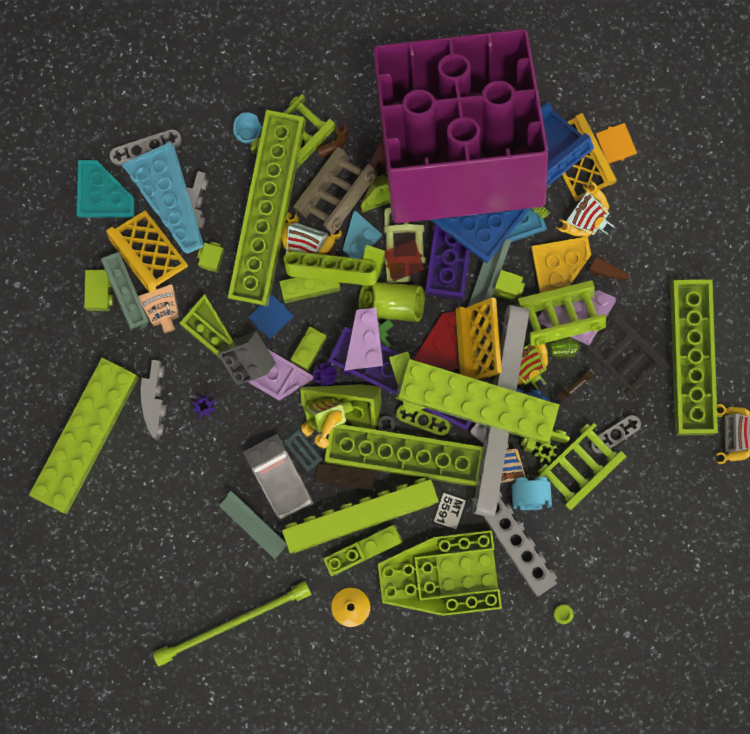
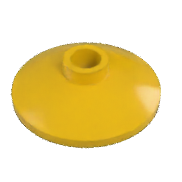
(347, 617)

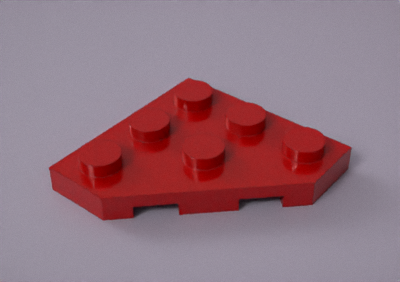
(441, 344)

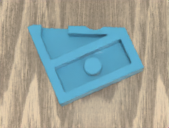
(359, 235)

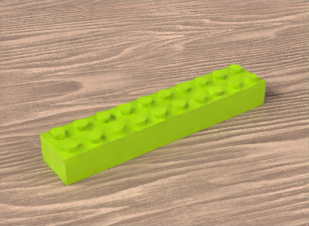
(267, 208)

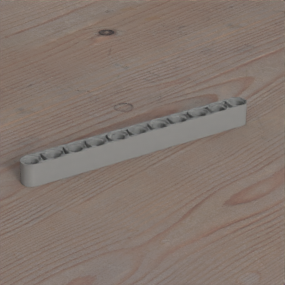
(496, 440)

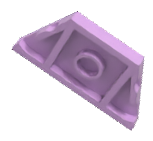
(282, 378)

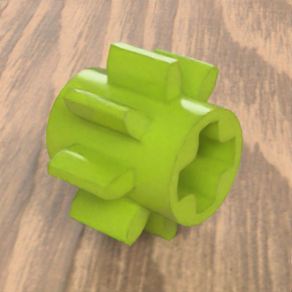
(543, 456)

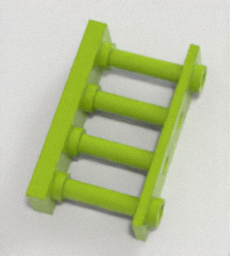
(311, 142)
(558, 297)
(599, 471)

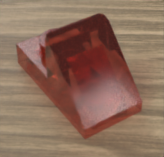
(378, 158)

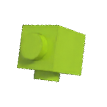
(210, 256)

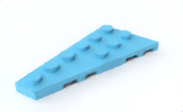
(164, 188)

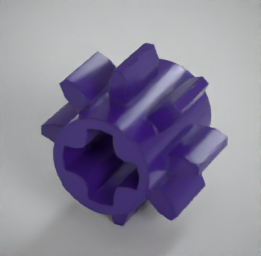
(324, 374)
(206, 411)

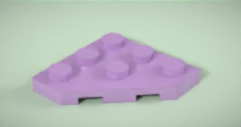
(602, 304)

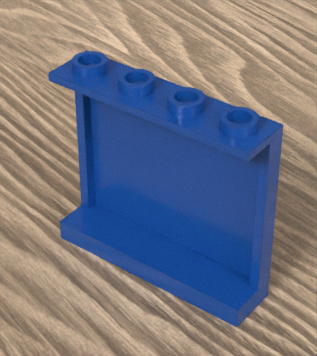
(564, 143)

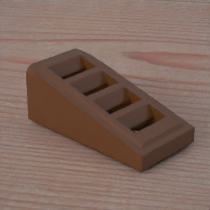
(604, 269)

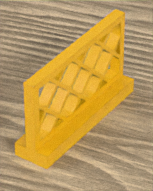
(598, 158)
(131, 256)
(468, 340)

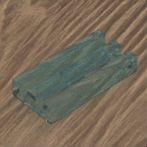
(313, 463)

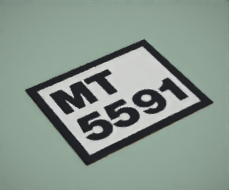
(449, 511)

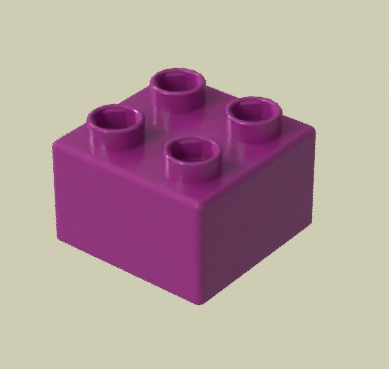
(461, 126)

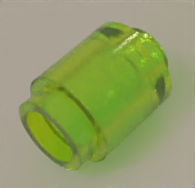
(564, 348)

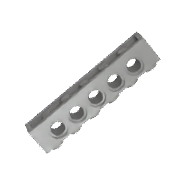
(548, 577)

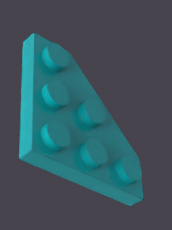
(101, 194)

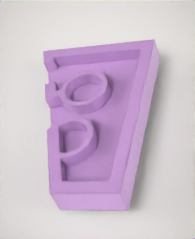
(365, 341)

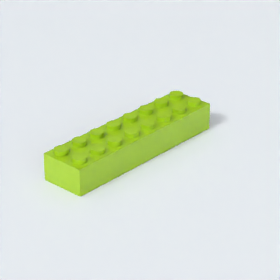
(693, 357)
(477, 401)
(84, 436)
(404, 455)
(360, 516)

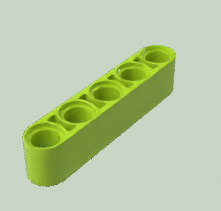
(330, 268)

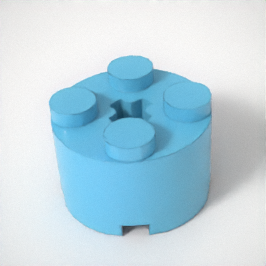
(531, 494)

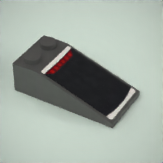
(278, 477)

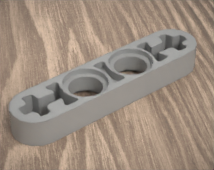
(144, 144)

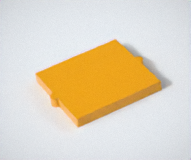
(616, 143)

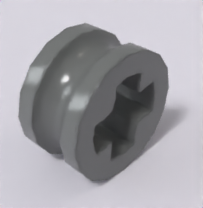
(385, 418)

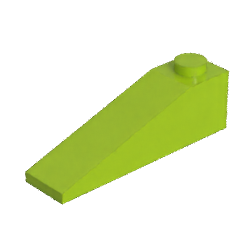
(363, 398)

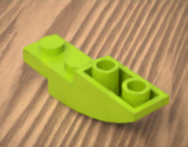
(362, 550)

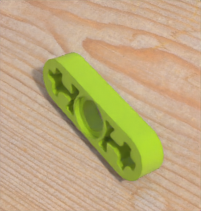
(434, 430)

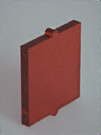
(404, 260)

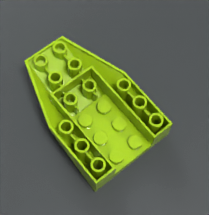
(443, 575)

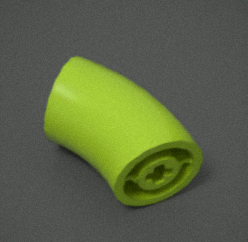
(394, 301)

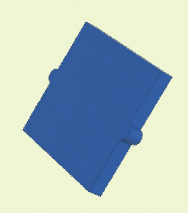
(271, 318)

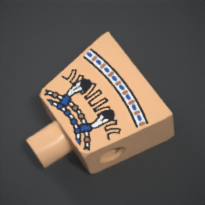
(161, 307)

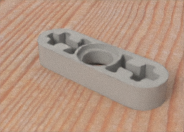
(624, 422)

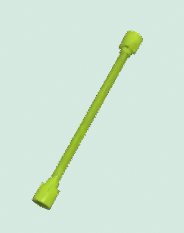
(165, 654)

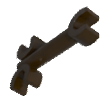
(573, 387)

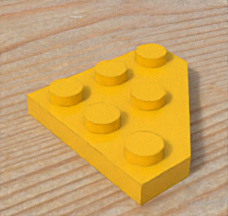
(559, 262)

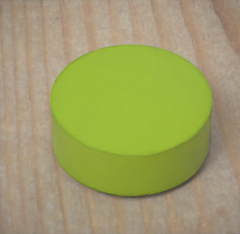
(563, 614)

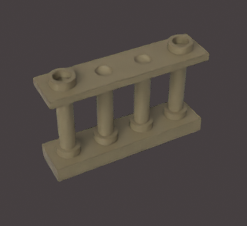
(322, 181)

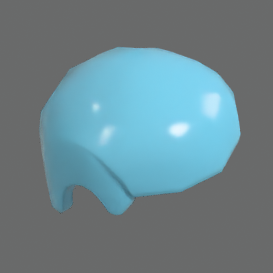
(246, 127)

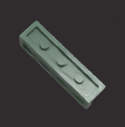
(489, 276)
(124, 291)
(253, 525)

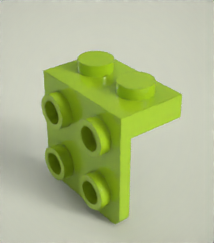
(557, 435)

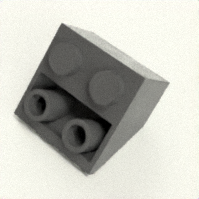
(247, 358)

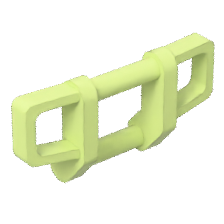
(389, 230)

